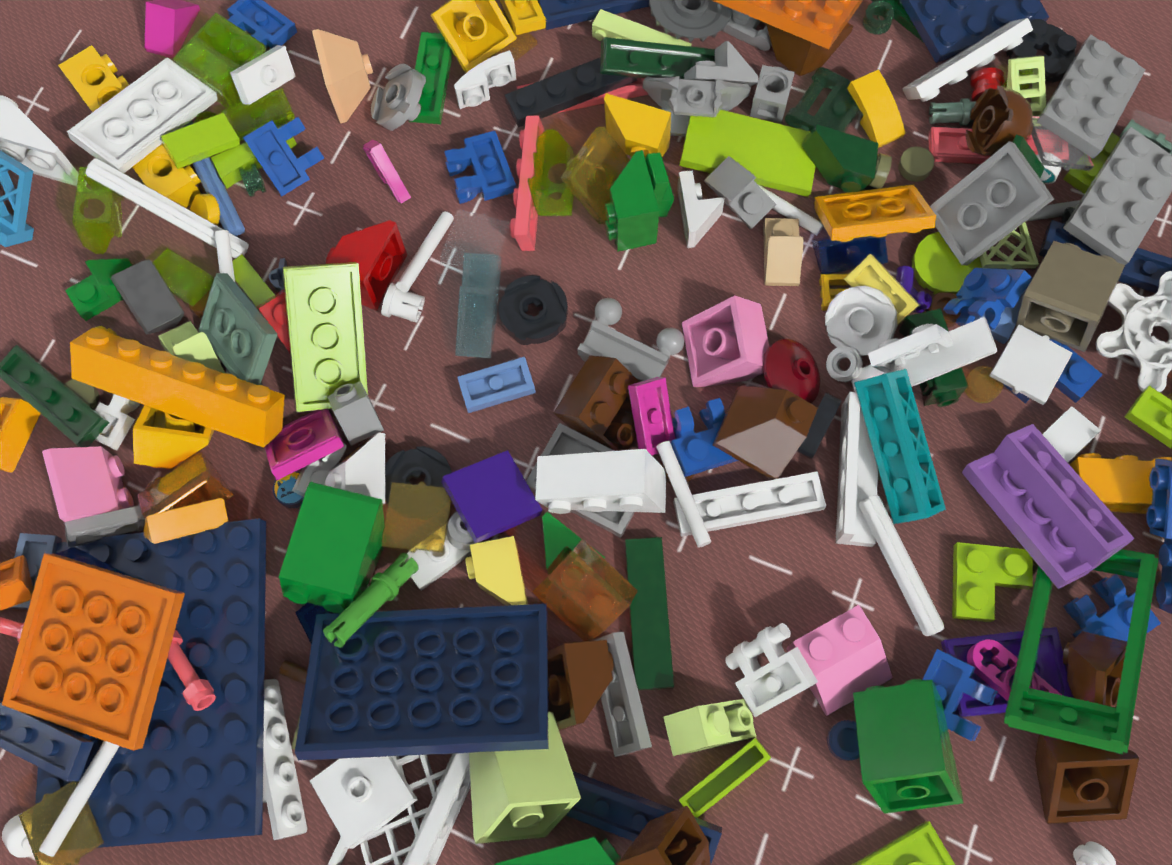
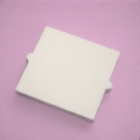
(1031, 364)

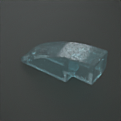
(478, 305)

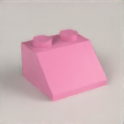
(726, 342)
(86, 481)
(844, 658)

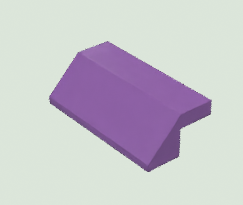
(1047, 506)

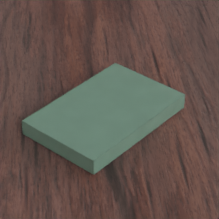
(237, 330)

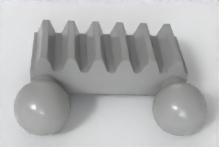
(635, 356)

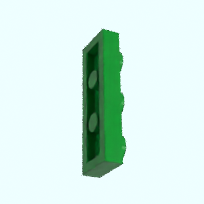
(434, 63)

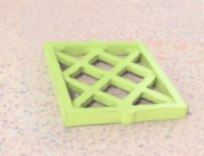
(1009, 263)

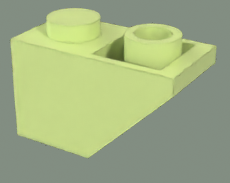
(709, 726)

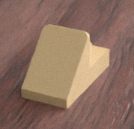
(782, 252)

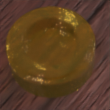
(981, 386)

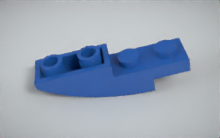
(1160, 523)

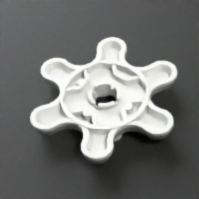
(1135, 337)

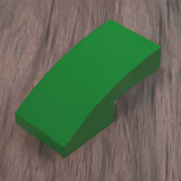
(660, 183)

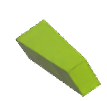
(238, 157)
(250, 281)
(725, 777)

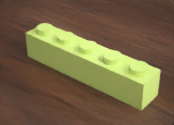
(617, 27)

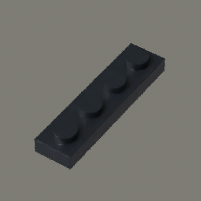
(562, 91)

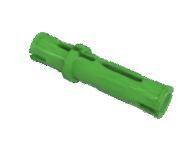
(382, 588)

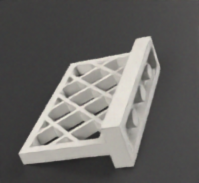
(437, 820)

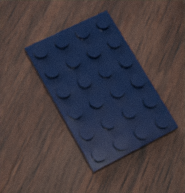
(428, 684)

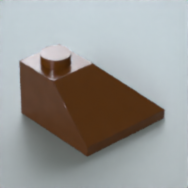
(802, 55)
(765, 428)
(1095, 667)
(577, 680)
(1083, 781)

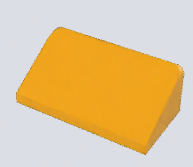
(16, 426)
(185, 521)

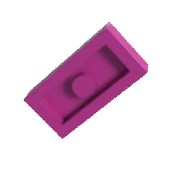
(651, 413)

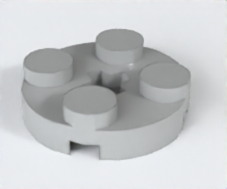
(399, 97)

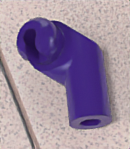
(905, 277)

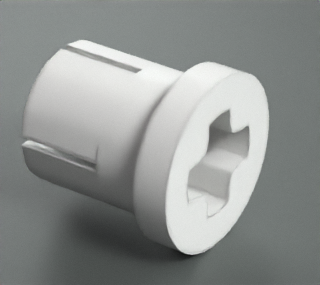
(402, 304)

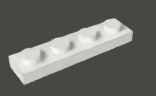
(976, 55)
(756, 502)

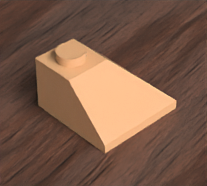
(343, 71)

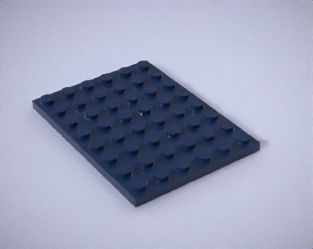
(203, 766)

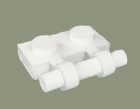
(776, 681)

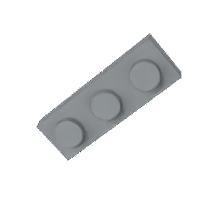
(622, 702)

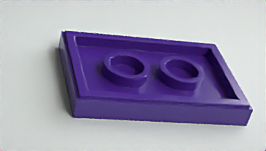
(1048, 666)

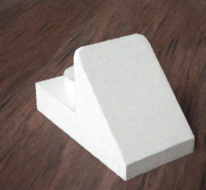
(696, 213)

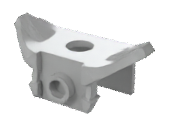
(693, 98)

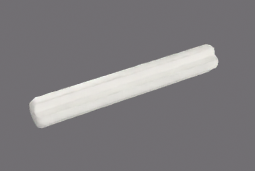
(901, 566)

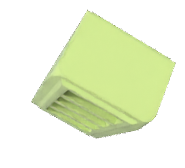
(1038, 89)

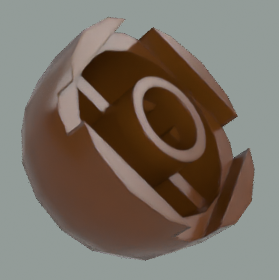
(997, 120)

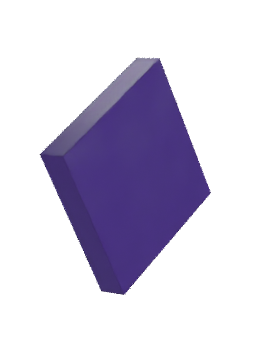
(491, 496)

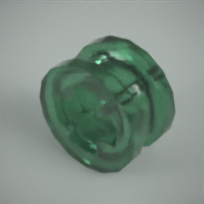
(878, 26)
(252, 180)

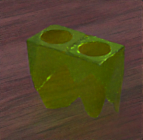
(554, 150)
(96, 232)

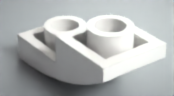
(475, 84)
(1071, 434)

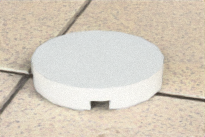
(861, 319)

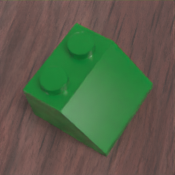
(632, 207)

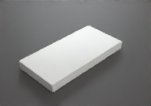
(138, 116)

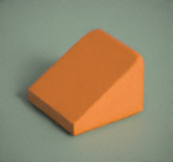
(15, 582)

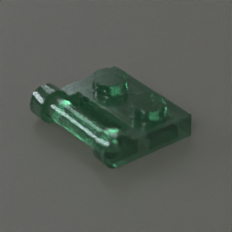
(835, 112)

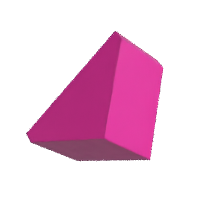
(168, 25)

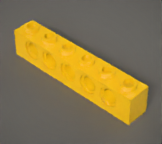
(97, 84)

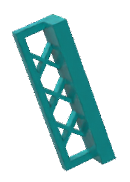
(900, 446)

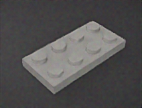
(1091, 96)
(1123, 198)

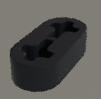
(820, 424)

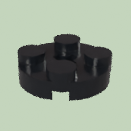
(1054, 42)
(529, 328)
(415, 463)

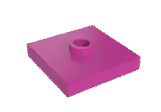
(303, 443)

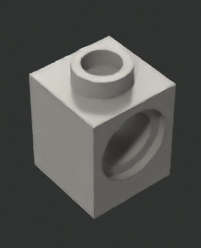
(769, 104)
(355, 412)

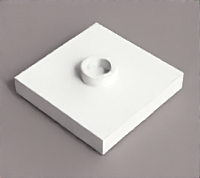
(362, 795)

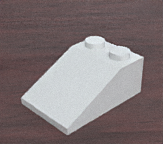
(31, 147)

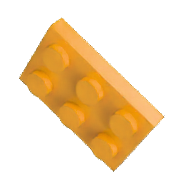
(874, 213)

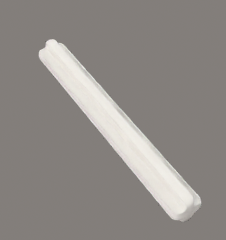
(160, 205)

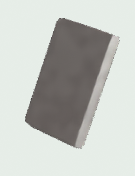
(148, 297)

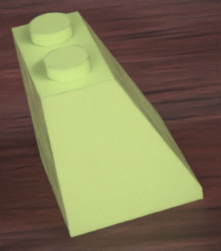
(521, 790)

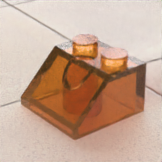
(190, 483)
(585, 592)

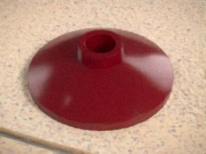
(792, 368)

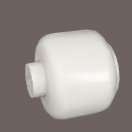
(16, 839)

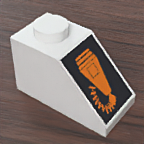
(362, 469)

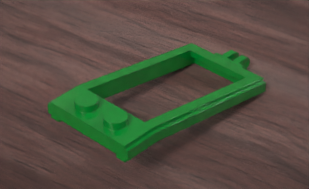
(1070, 717)

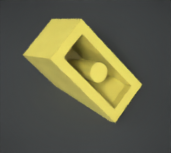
(498, 570)

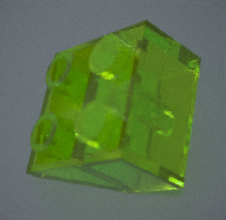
(215, 53)

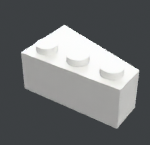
(601, 482)

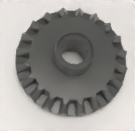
(690, 17)

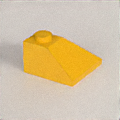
(473, 30)
(637, 126)
(166, 439)

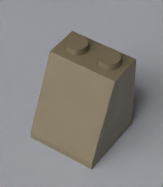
(1069, 294)

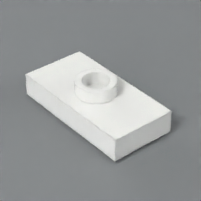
(263, 74)
(435, 564)

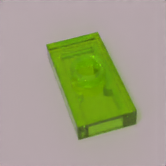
(250, 117)
(183, 277)

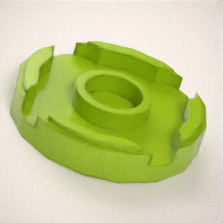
(938, 267)

